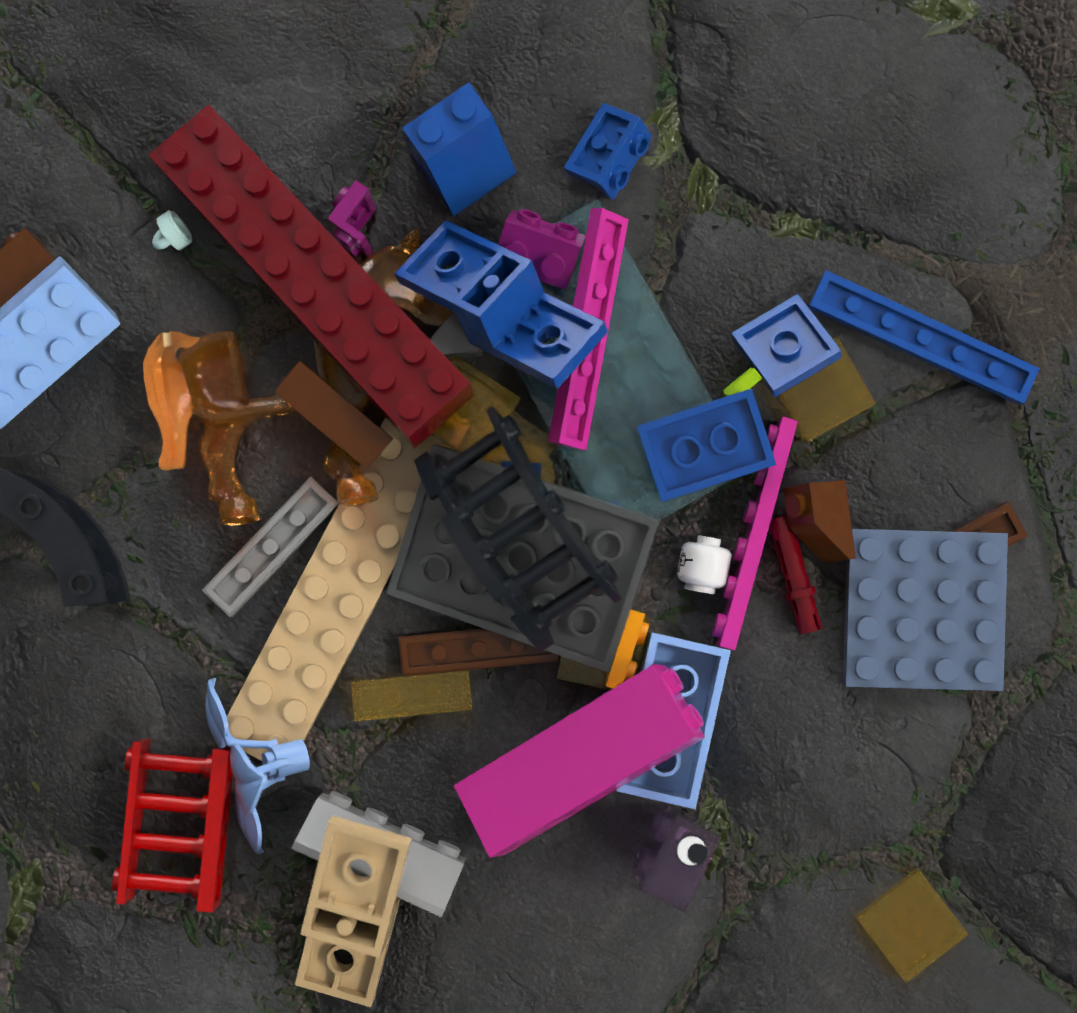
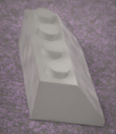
(429, 868)

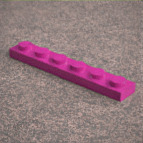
(594, 296)
(749, 549)

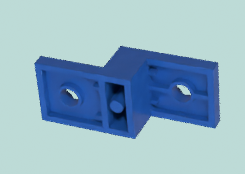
(501, 303)

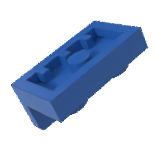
(609, 150)

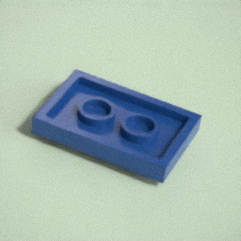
(706, 445)

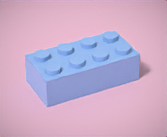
(46, 333)
(702, 675)

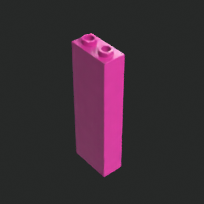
(580, 760)

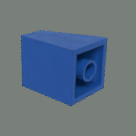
(459, 149)

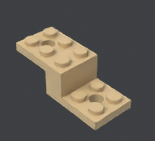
(352, 910)

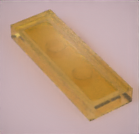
(411, 695)

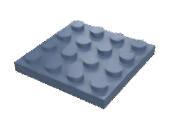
(926, 610)

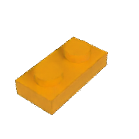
(633, 634)

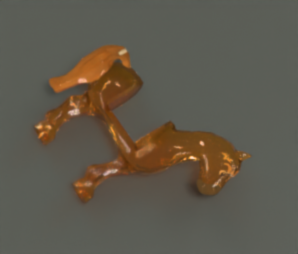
(213, 386)

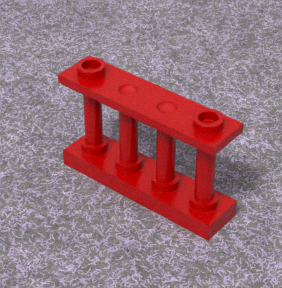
(208, 846)

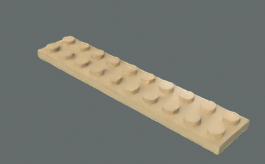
(330, 604)

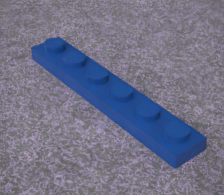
(923, 338)

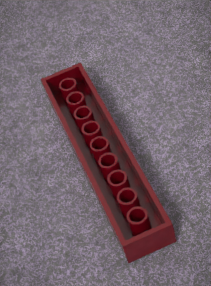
(312, 276)

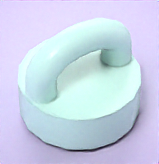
(171, 232)

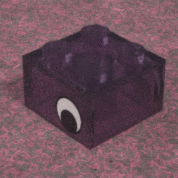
(675, 857)

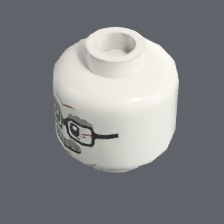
(704, 565)

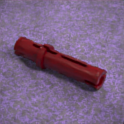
(795, 577)

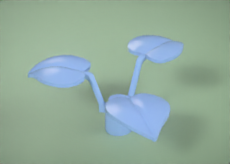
(250, 781)

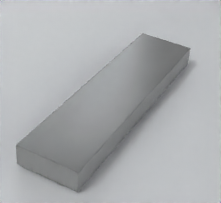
(270, 547)

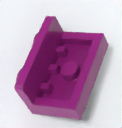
(351, 213)
(549, 246)

